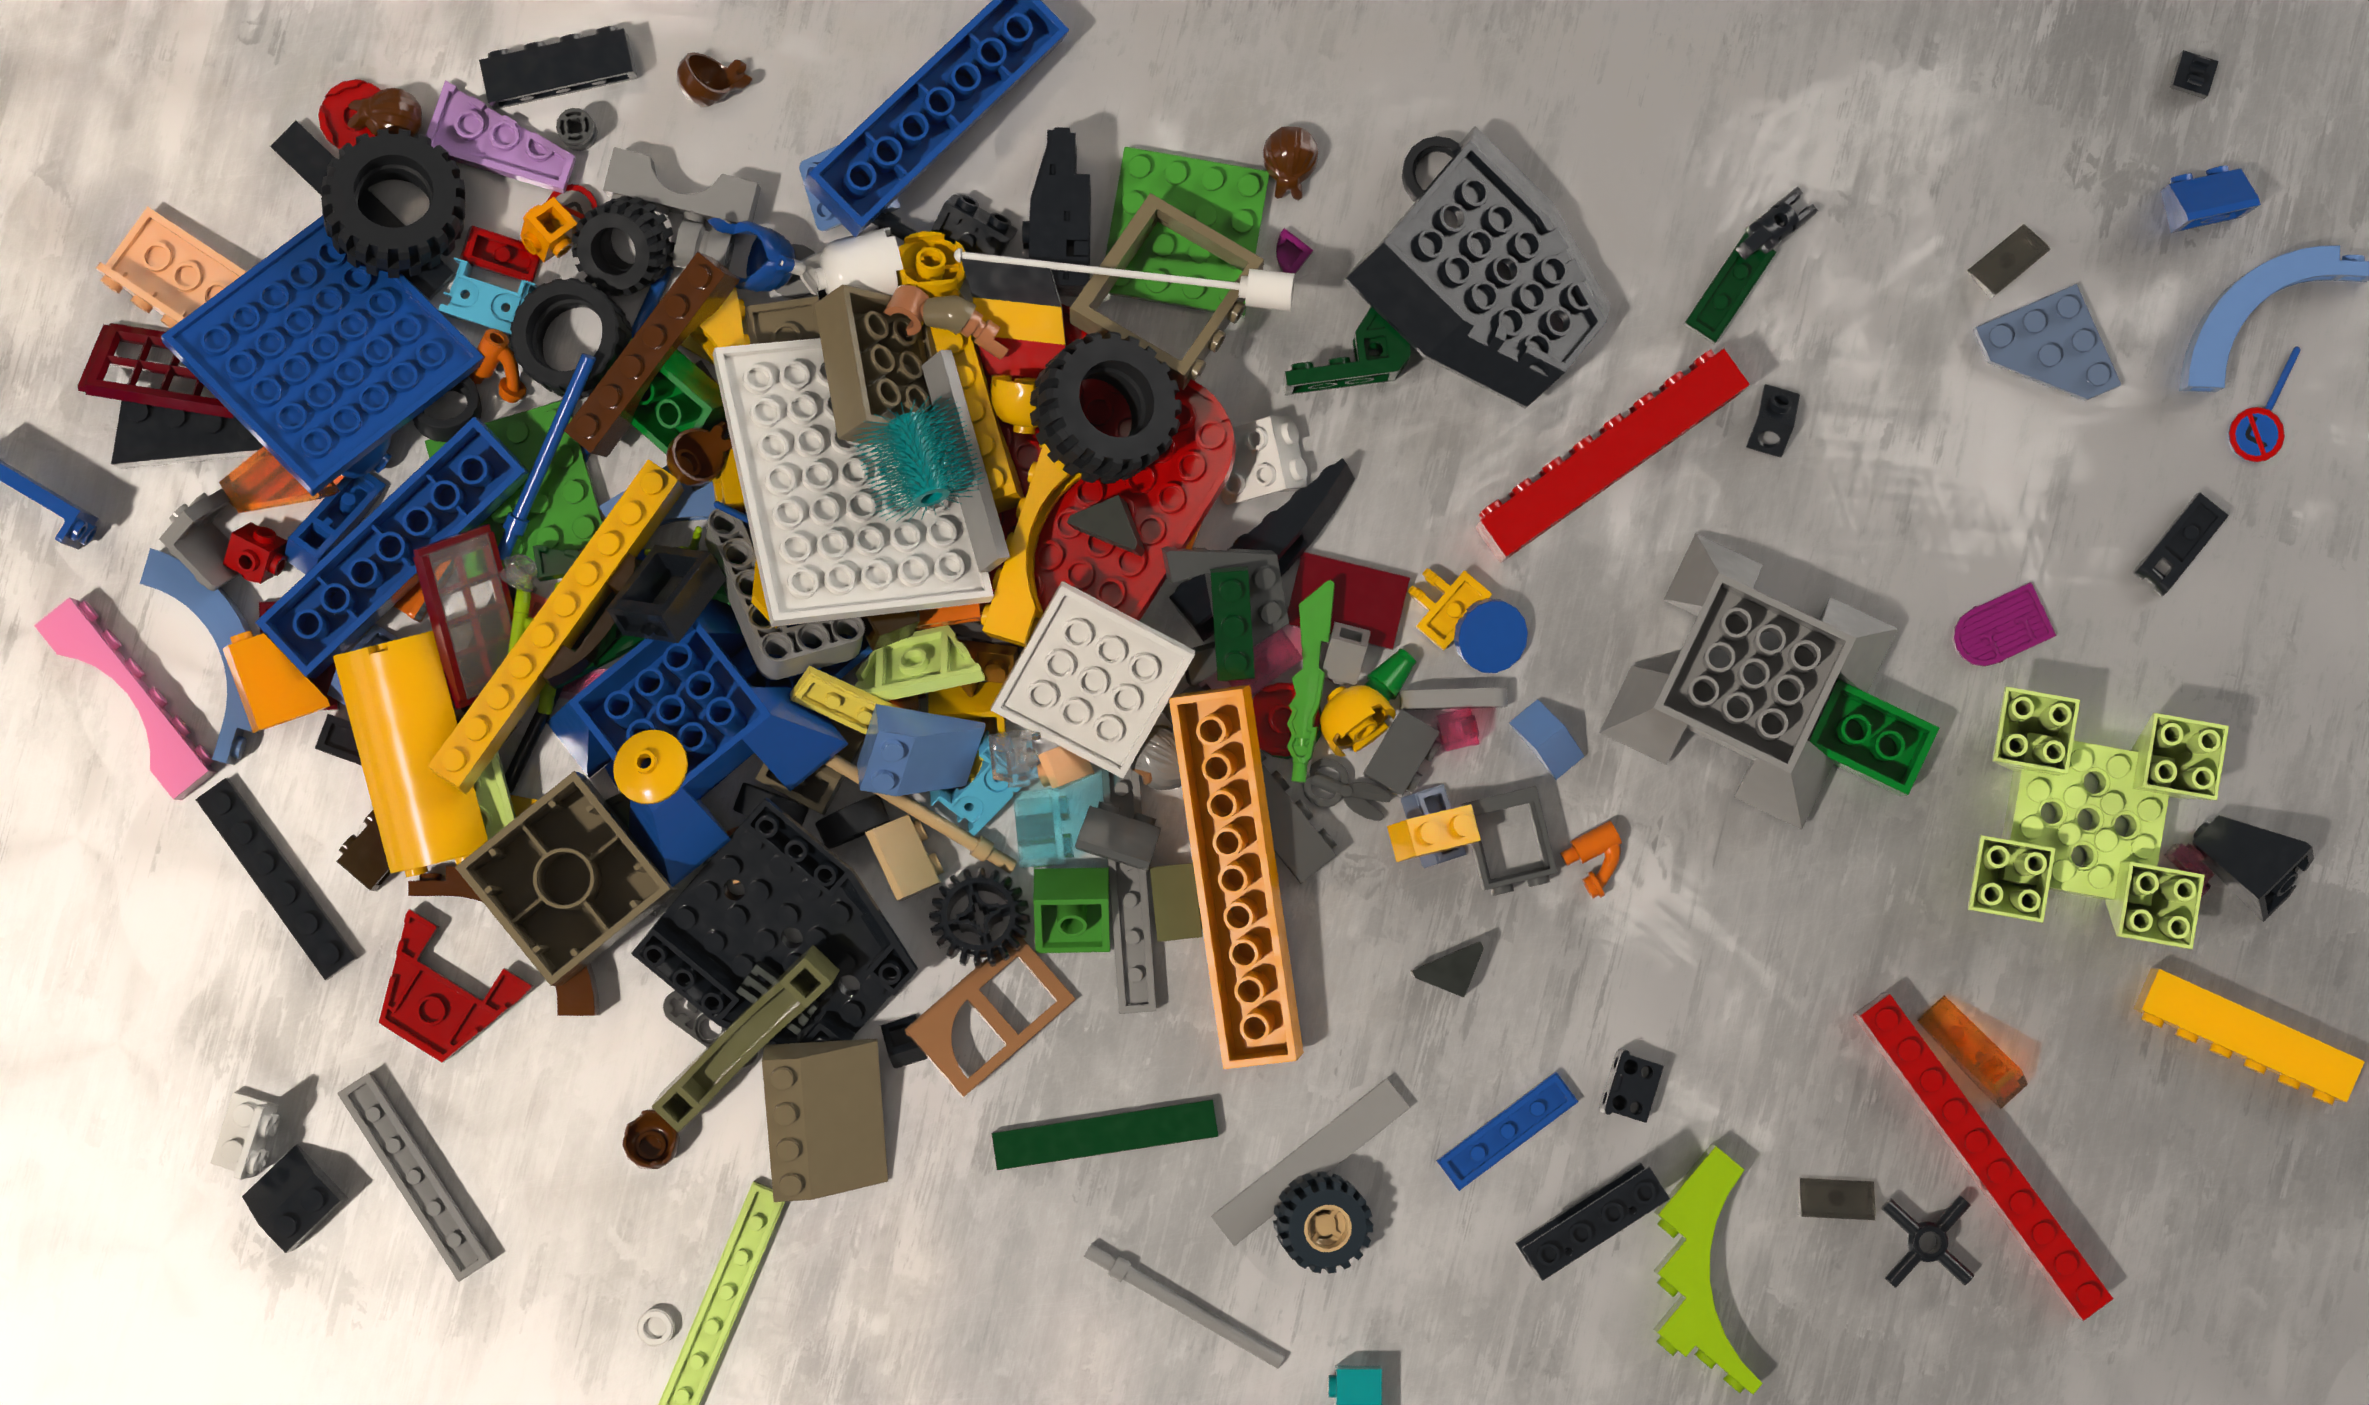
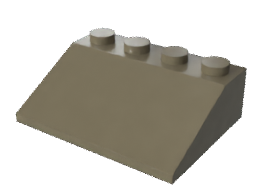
(871, 361)
(824, 1118)

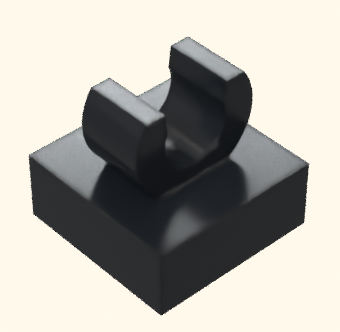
(2194, 74)

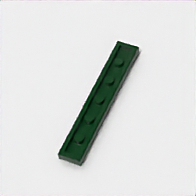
(1104, 1134)

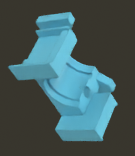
(485, 300)
(979, 799)

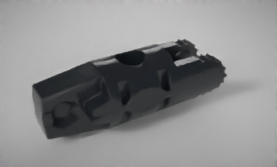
(1775, 225)

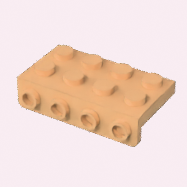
(166, 269)

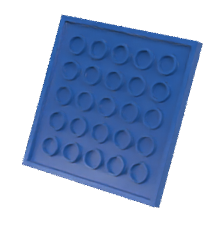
(321, 355)

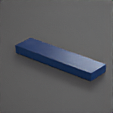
(1507, 1131)

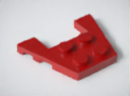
(432, 1008)

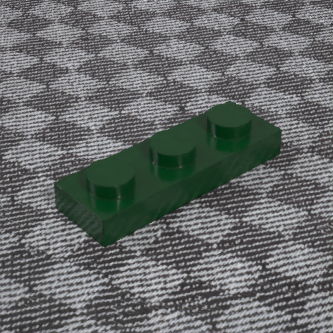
(1232, 623)

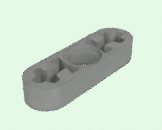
(1453, 698)

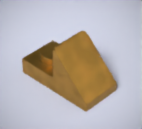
(994, 660)

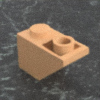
(1062, 768)

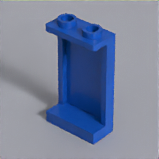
(78, 525)

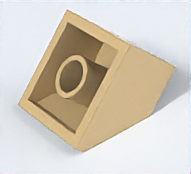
(904, 857)

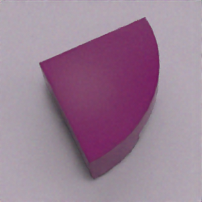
(1291, 252)

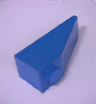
(332, 521)

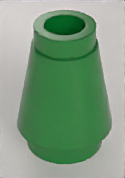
(1391, 674)

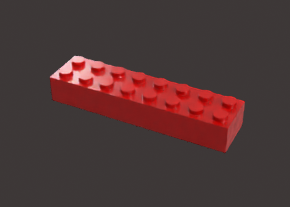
(1612, 455)

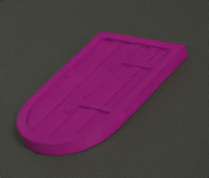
(2002, 627)

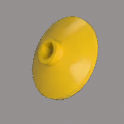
(661, 777)

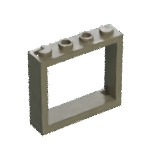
(1154, 210)

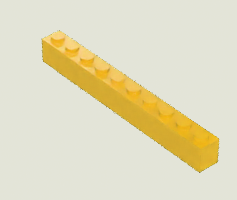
(556, 624)

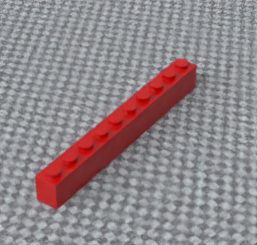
(1983, 1156)

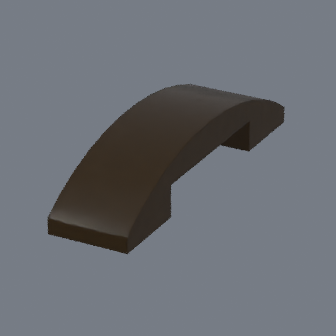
(569, 664)

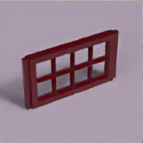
(103, 356)

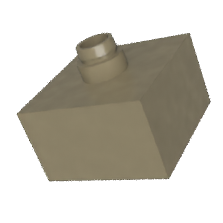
(566, 879)

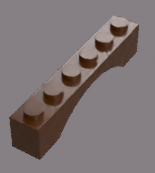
(684, 307)

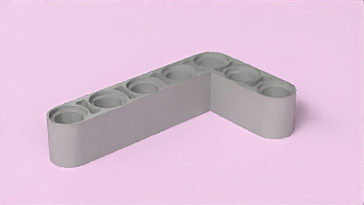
(768, 640)

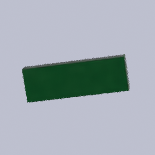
(1727, 292)

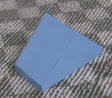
(1547, 739)

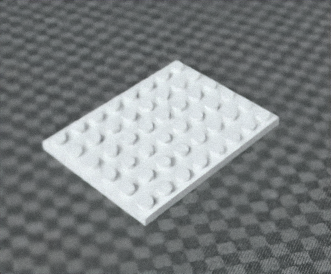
(813, 511)

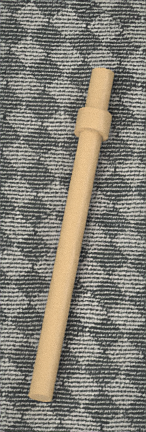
(979, 847)

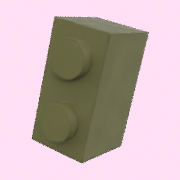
(1175, 902)

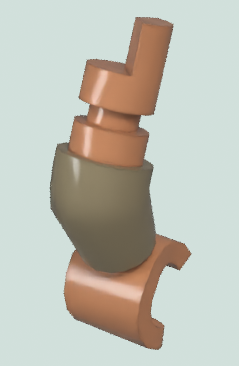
(945, 313)

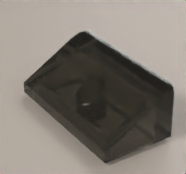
(2008, 260)
(1836, 1199)

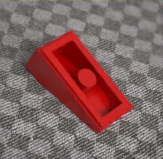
(499, 254)

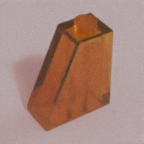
(265, 483)

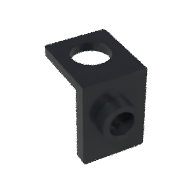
(1777, 415)

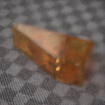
(1973, 1052)

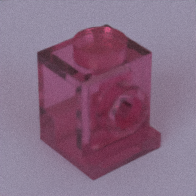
(1457, 730)

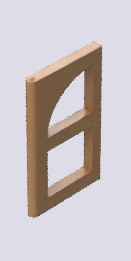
(934, 1027)

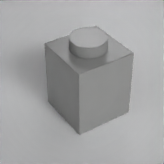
(1345, 654)

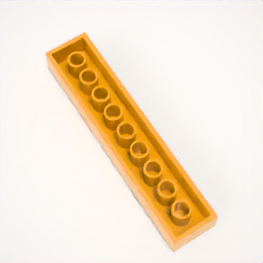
(1236, 877)

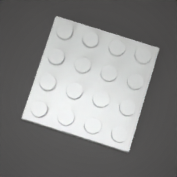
(1092, 679)

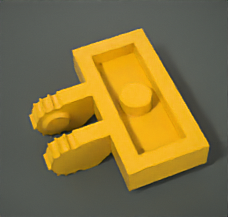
(1443, 616)

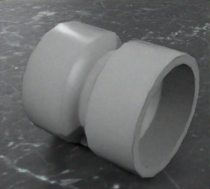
(694, 238)

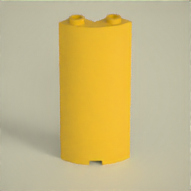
(399, 724)

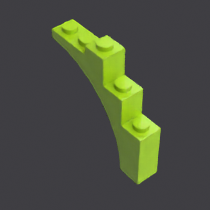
(1686, 1268)

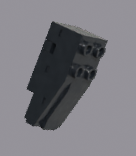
(1060, 213)

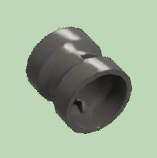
(582, 134)

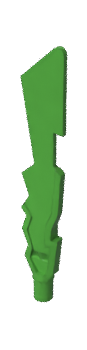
(1309, 682)

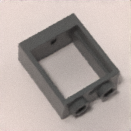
(1534, 876)

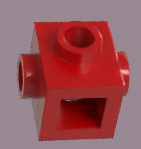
(256, 553)

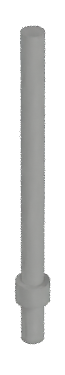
(1121, 1270)

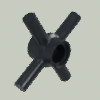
(1938, 1253)

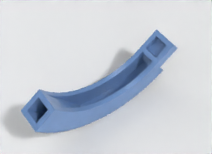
(2213, 338)
(223, 621)

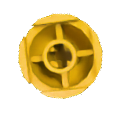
(930, 264)
(1012, 401)
(1354, 717)

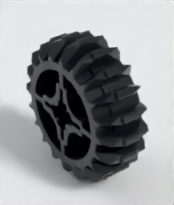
(962, 922)

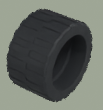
(542, 308)

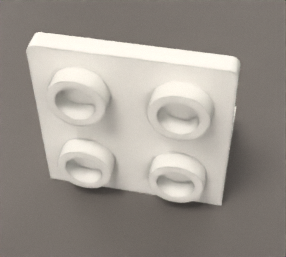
(245, 1135)

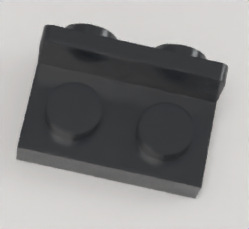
(973, 227)

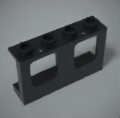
(1592, 1220)

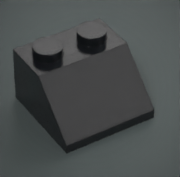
(293, 1199)

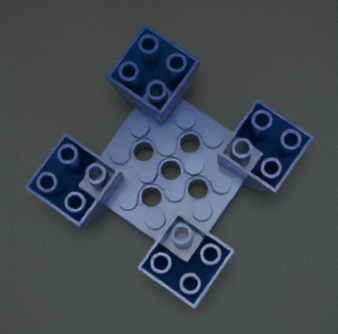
(729, 717)

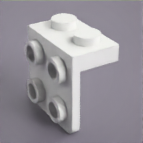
(1265, 460)

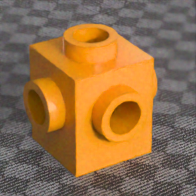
(548, 230)

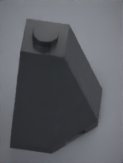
(2253, 861)

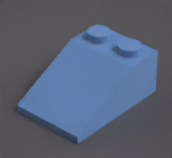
(916, 751)

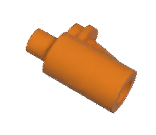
(495, 350)
(1590, 845)

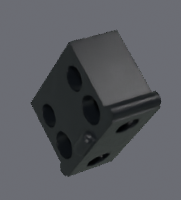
(1629, 1086)

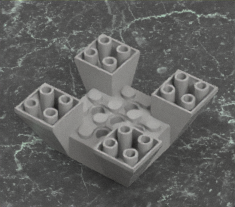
(1775, 732)

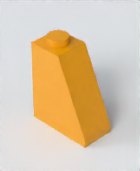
(269, 682)

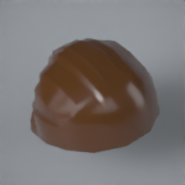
(707, 80)
(387, 109)
(1290, 159)
(698, 454)

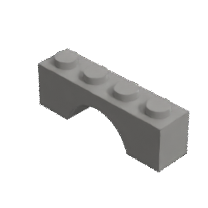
(727, 199)

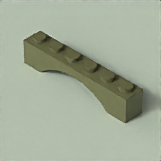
(745, 1037)

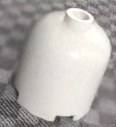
(861, 262)

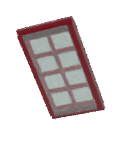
(466, 608)

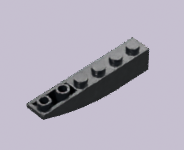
(1283, 531)

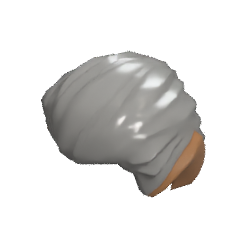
(1158, 760)

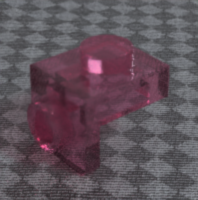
(2189, 859)

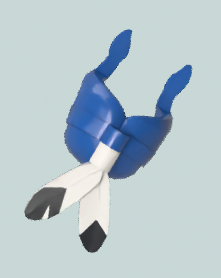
(771, 259)

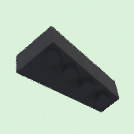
(168, 435)

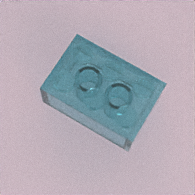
(1041, 828)

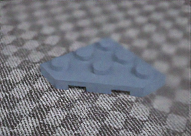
(2051, 345)

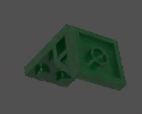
(1366, 370)

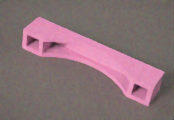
(173, 756)

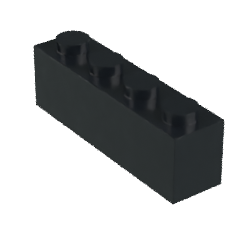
(557, 68)

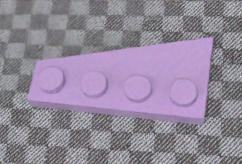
(496, 142)

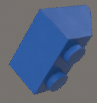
(2208, 199)

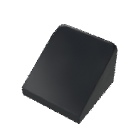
(899, 1046)

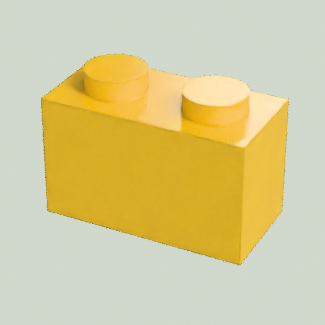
(1433, 833)

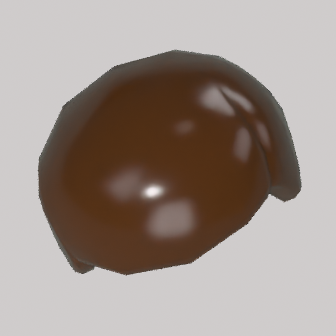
(650, 1141)

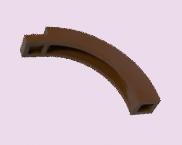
(574, 998)

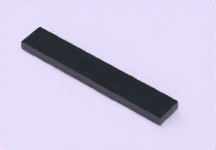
(311, 163)

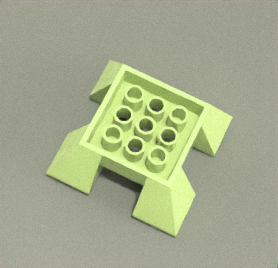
(2167, 761)

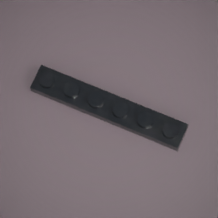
(276, 878)

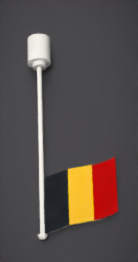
(1027, 306)

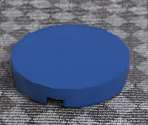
(1491, 635)

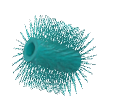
(918, 459)

